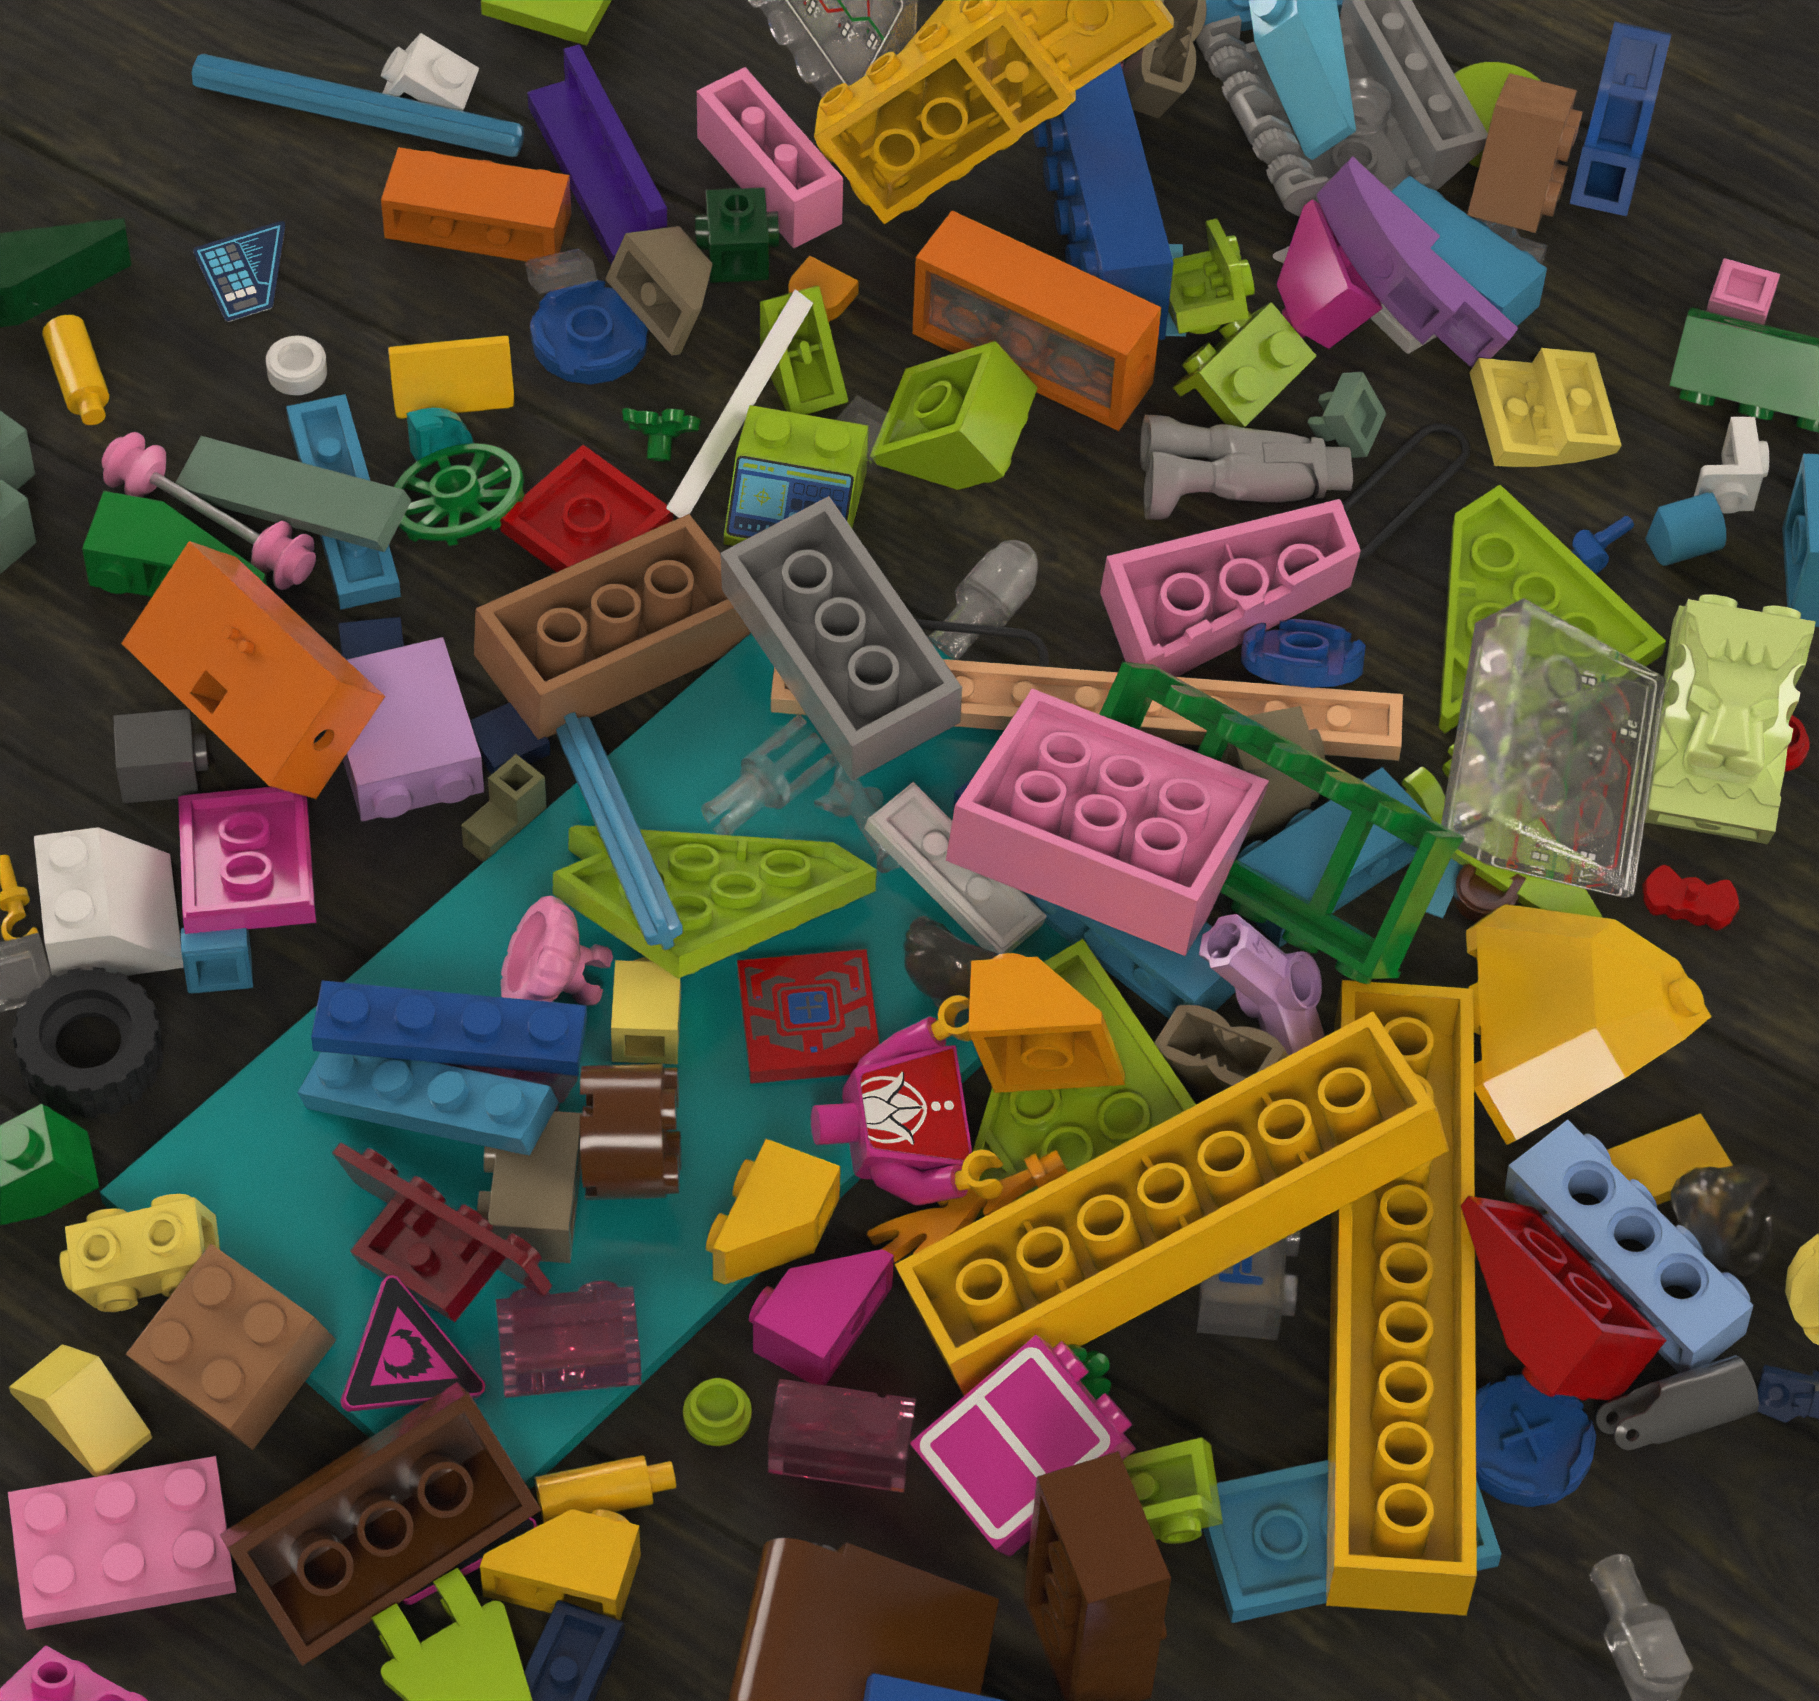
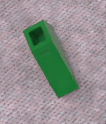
(138, 542)
(43, 1164)

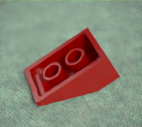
(1556, 1306)

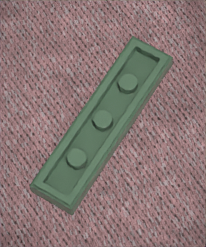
(294, 493)

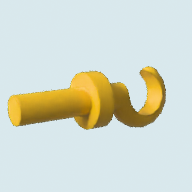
(11, 899)

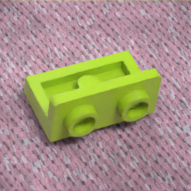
(1210, 285)
(1247, 365)
(1177, 1489)

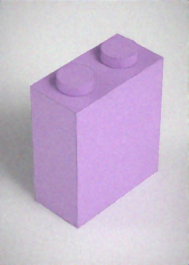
(418, 739)

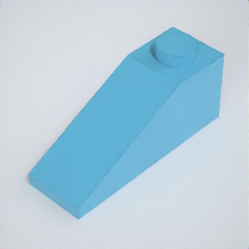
(1307, 67)

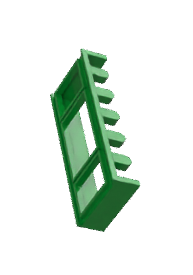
(1259, 898)

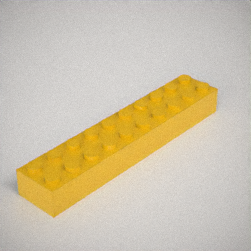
(1407, 1339)

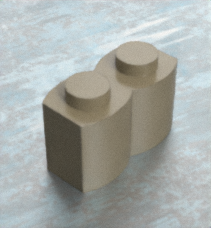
(1166, 65)
(1210, 1053)

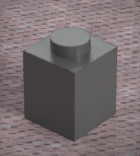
(158, 755)

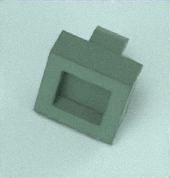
(1350, 414)

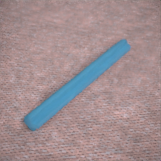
(358, 105)
(619, 832)

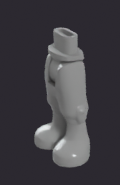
(1243, 466)

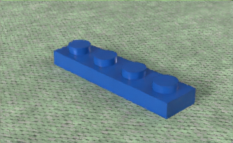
(449, 1028)

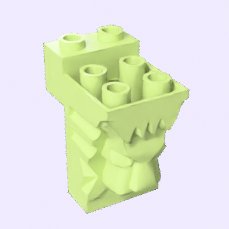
(1727, 717)

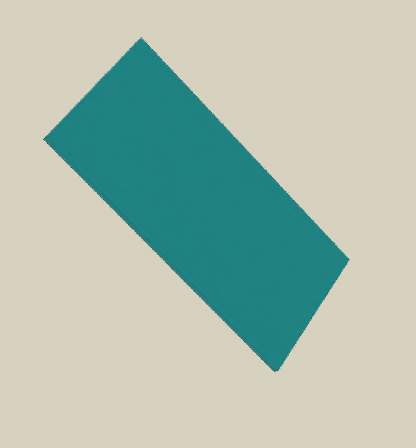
(297, 1213)

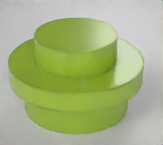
(717, 1412)

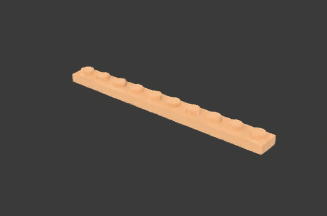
(1347, 720)

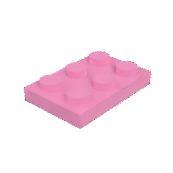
(120, 1542)

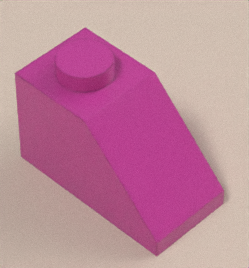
(1320, 285)
(820, 1312)

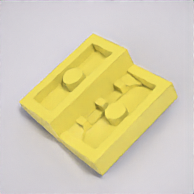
(1545, 409)

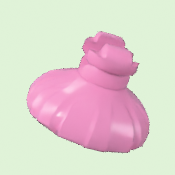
(548, 958)

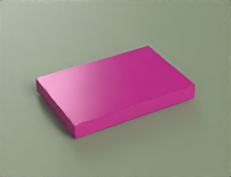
(245, 860)

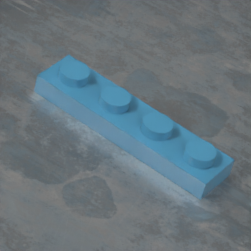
(328, 439)
(431, 1099)

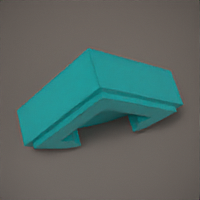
(434, 430)

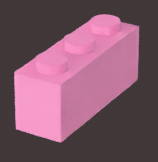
(769, 151)

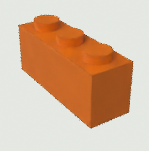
(475, 205)

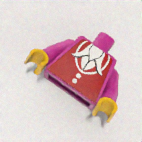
(910, 1117)

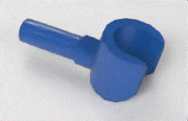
(1591, 547)

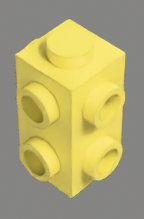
(136, 1252)

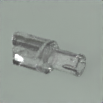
(990, 594)
(765, 782)
(1640, 1634)

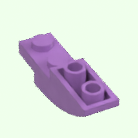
(1396, 261)

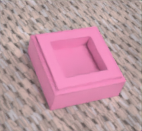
(1743, 291)

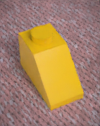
(567, 1559)

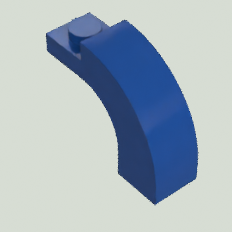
(1620, 119)

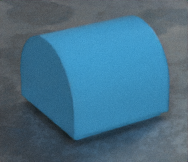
(1687, 529)
(217, 960)

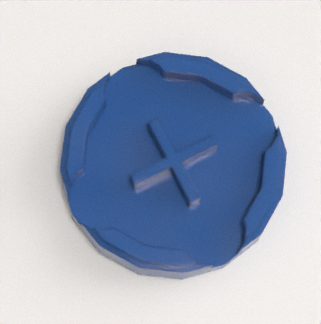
(1530, 1443)

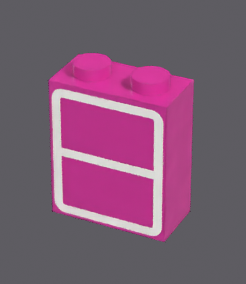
(1015, 1427)

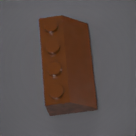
(380, 1522)

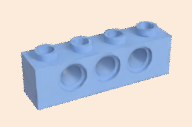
(1578, 1163)

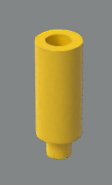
(76, 368)
(603, 1486)

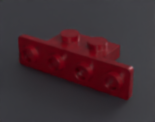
(429, 1246)

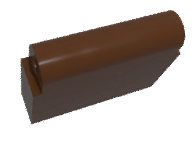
(839, 1616)

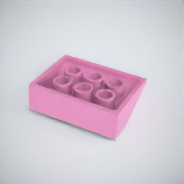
(1105, 821)

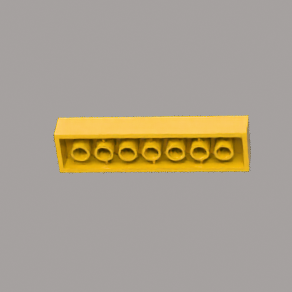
(1177, 1202)

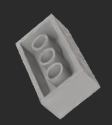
(841, 638)

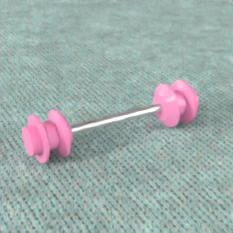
(144, 471)

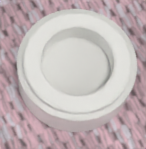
(296, 365)

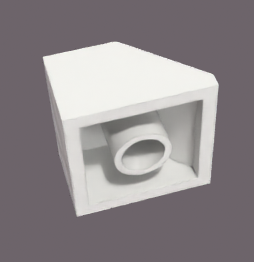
(106, 903)

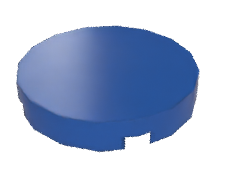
(587, 334)
(1303, 654)

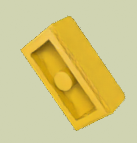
(452, 375)

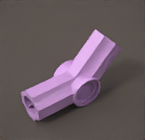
(1267, 982)

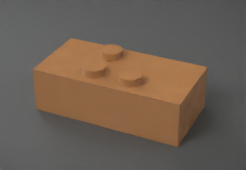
(609, 627)

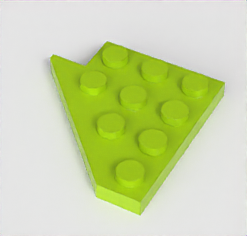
(1508, 556)
(722, 887)
(1087, 1119)

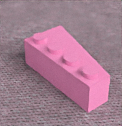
(1205, 590)

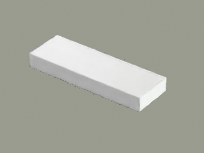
(918, 840)

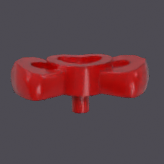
(1690, 898)

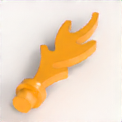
(934, 1224)

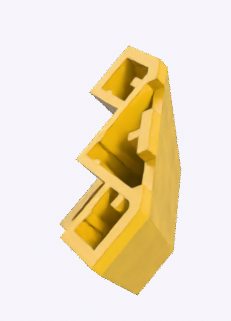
(1568, 1011)

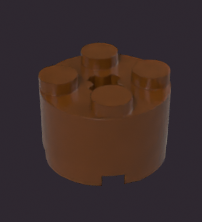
(627, 1133)

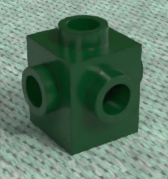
(737, 234)

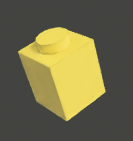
(645, 1013)

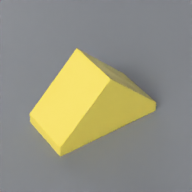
(82, 1408)

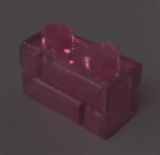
(569, 1340)
(841, 1435)

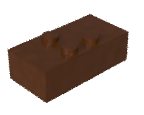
(1096, 1582)

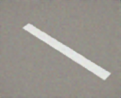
(737, 407)

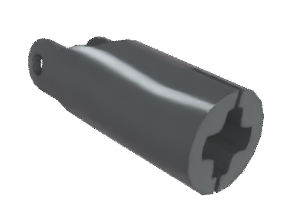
(1682, 1404)

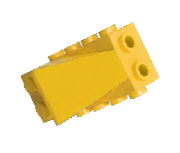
(971, 88)

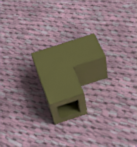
(515, 800)

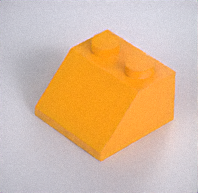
(1037, 1028)

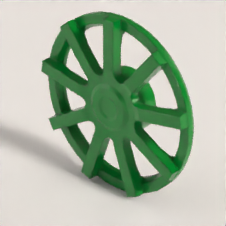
(459, 491)

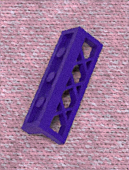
(596, 154)

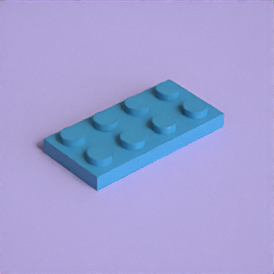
(1275, 1541)

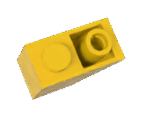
(777, 1212)

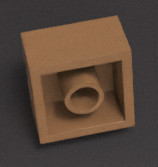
(1521, 155)
(231, 1346)

